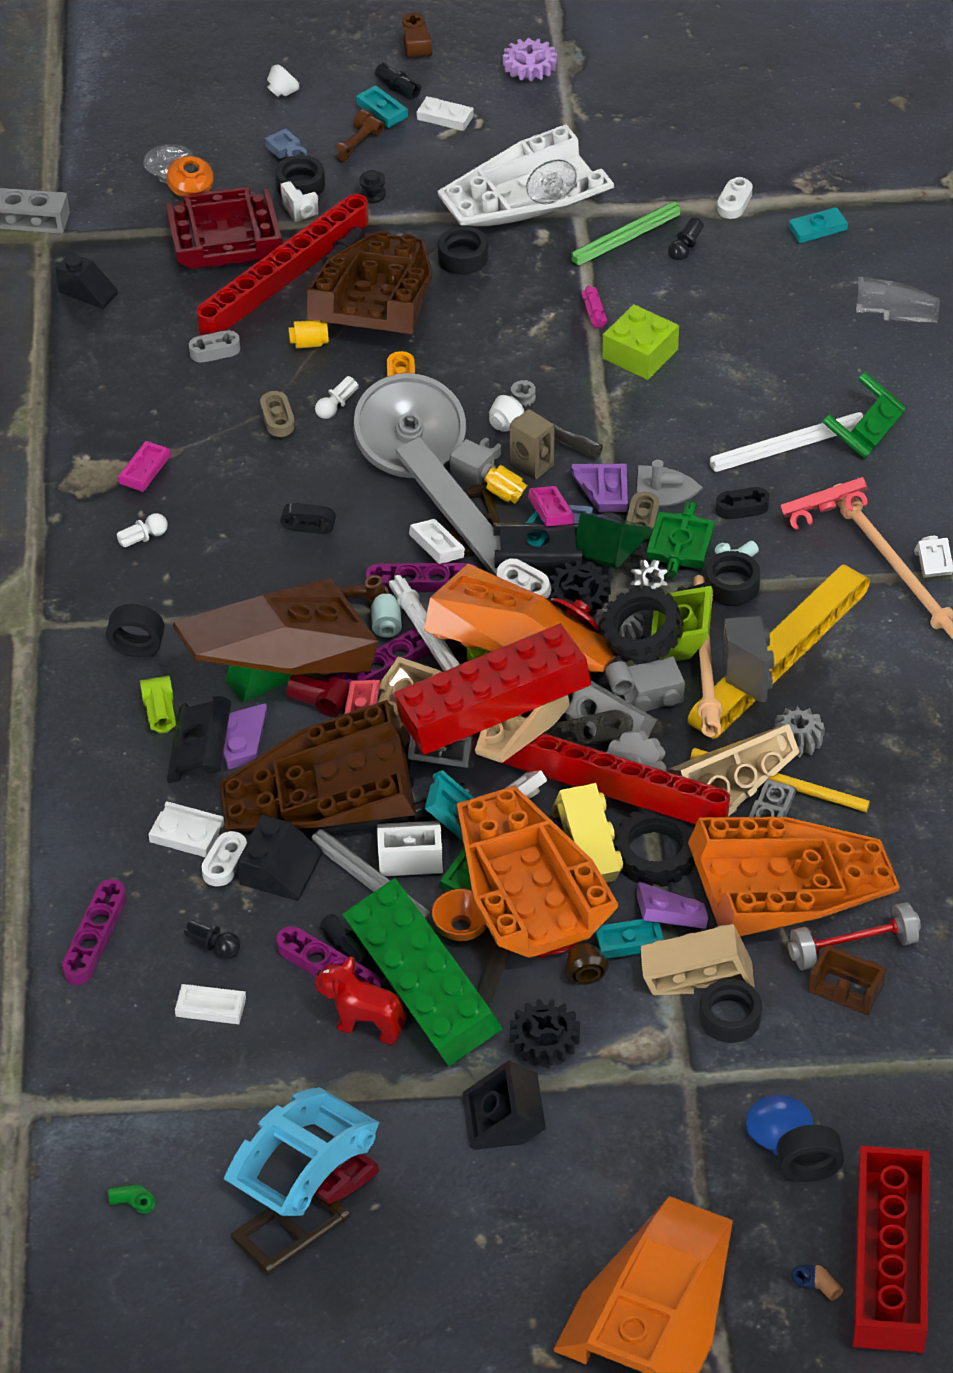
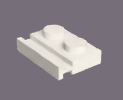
(186, 829)

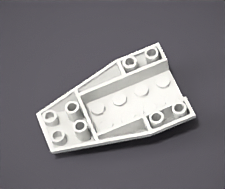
(497, 189)

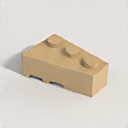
(695, 961)

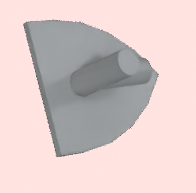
(667, 484)

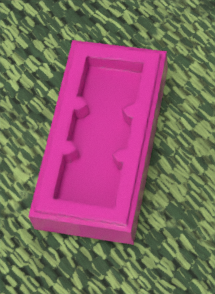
(144, 466)
(551, 506)

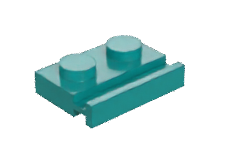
(443, 801)

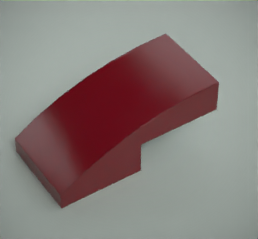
(347, 1178)

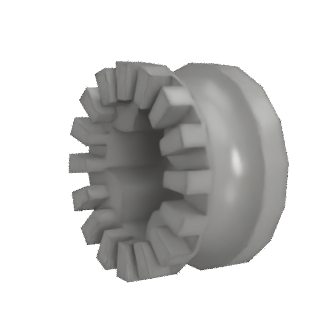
(524, 387)

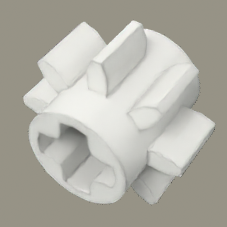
(656, 573)

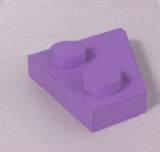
(603, 485)
(244, 736)
(670, 908)

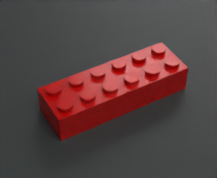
(492, 688)
(891, 1249)

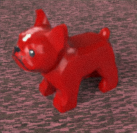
(361, 1001)

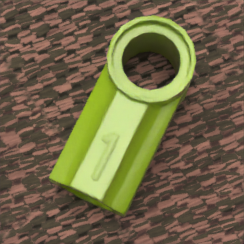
(158, 699)

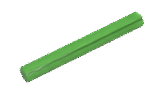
(625, 233)

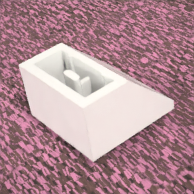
(410, 848)

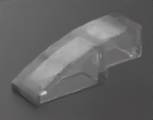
(896, 301)

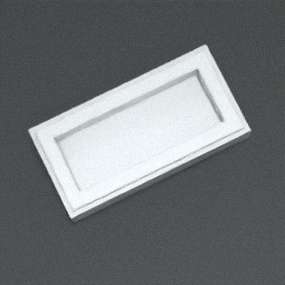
(210, 1004)

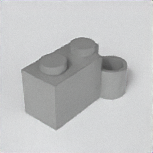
(647, 684)

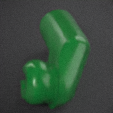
(134, 1195)

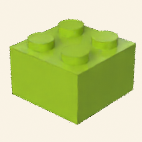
(640, 341)

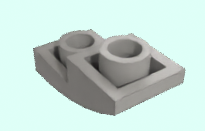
(773, 800)

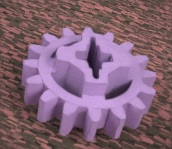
(529, 59)

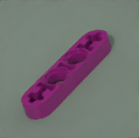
(421, 571)
(385, 656)
(97, 932)
(311, 945)

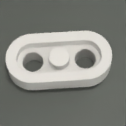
(734, 198)
(526, 577)
(221, 860)

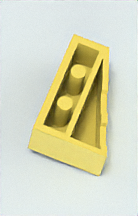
(585, 823)

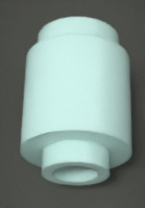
(386, 616)

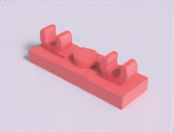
(825, 500)

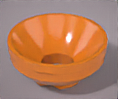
(188, 183)
(456, 906)

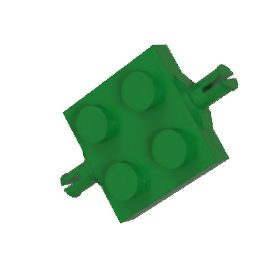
(680, 539)

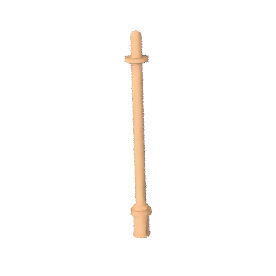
(940, 616)
(709, 708)

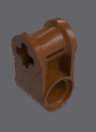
(416, 36)

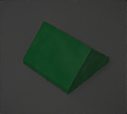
(608, 538)

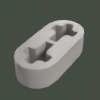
(214, 346)

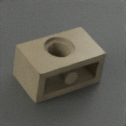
(531, 444)

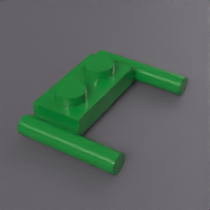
(875, 421)

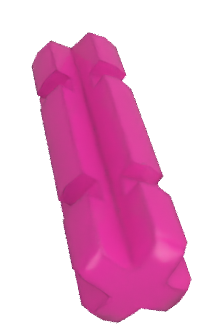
(594, 307)

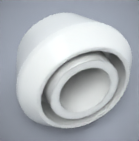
(281, 81)
(504, 411)

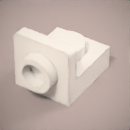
(296, 204)
(934, 556)

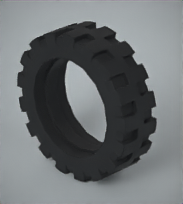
(649, 647)
(652, 871)

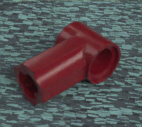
(326, 695)

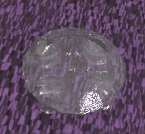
(160, 157)

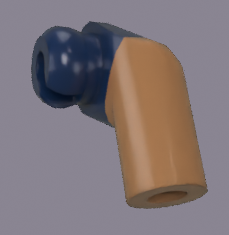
(818, 1278)

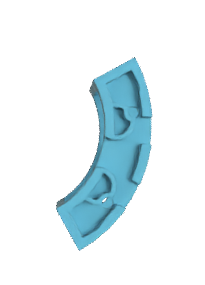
(353, 1136)

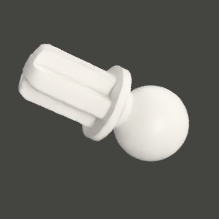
(327, 407)
(154, 525)

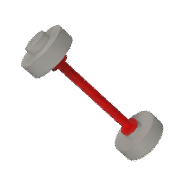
(904, 924)

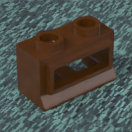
(850, 968)

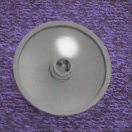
(403, 410)

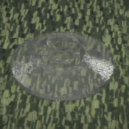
(551, 181)

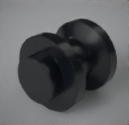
(372, 186)

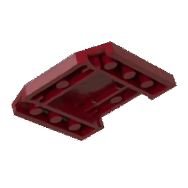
(223, 227)

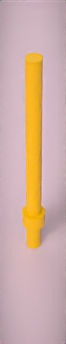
(812, 789)

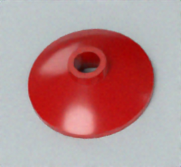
(578, 610)

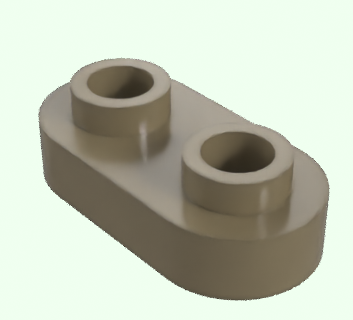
(277, 413)
(644, 509)

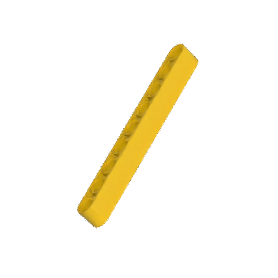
(794, 638)

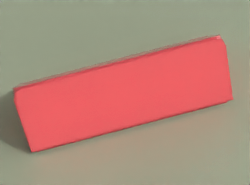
(362, 694)

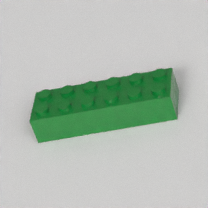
(422, 972)

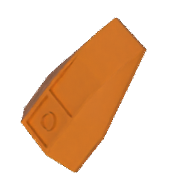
(529, 875)
(656, 1296)

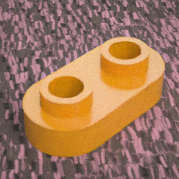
(400, 363)

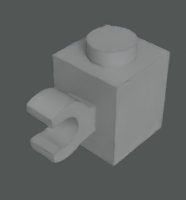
(473, 461)

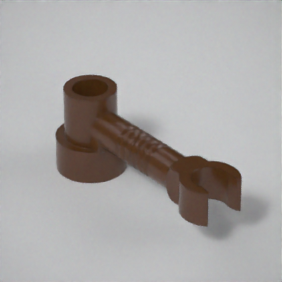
(366, 124)
(371, 589)

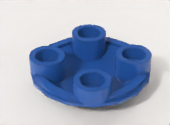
(773, 1118)

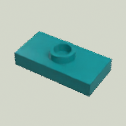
(818, 225)

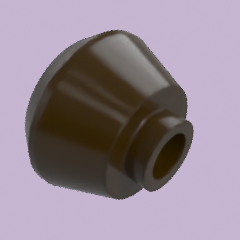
(585, 964)

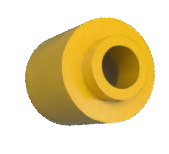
(308, 334)
(505, 484)

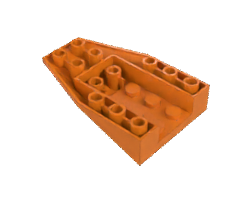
(496, 613)
(785, 870)

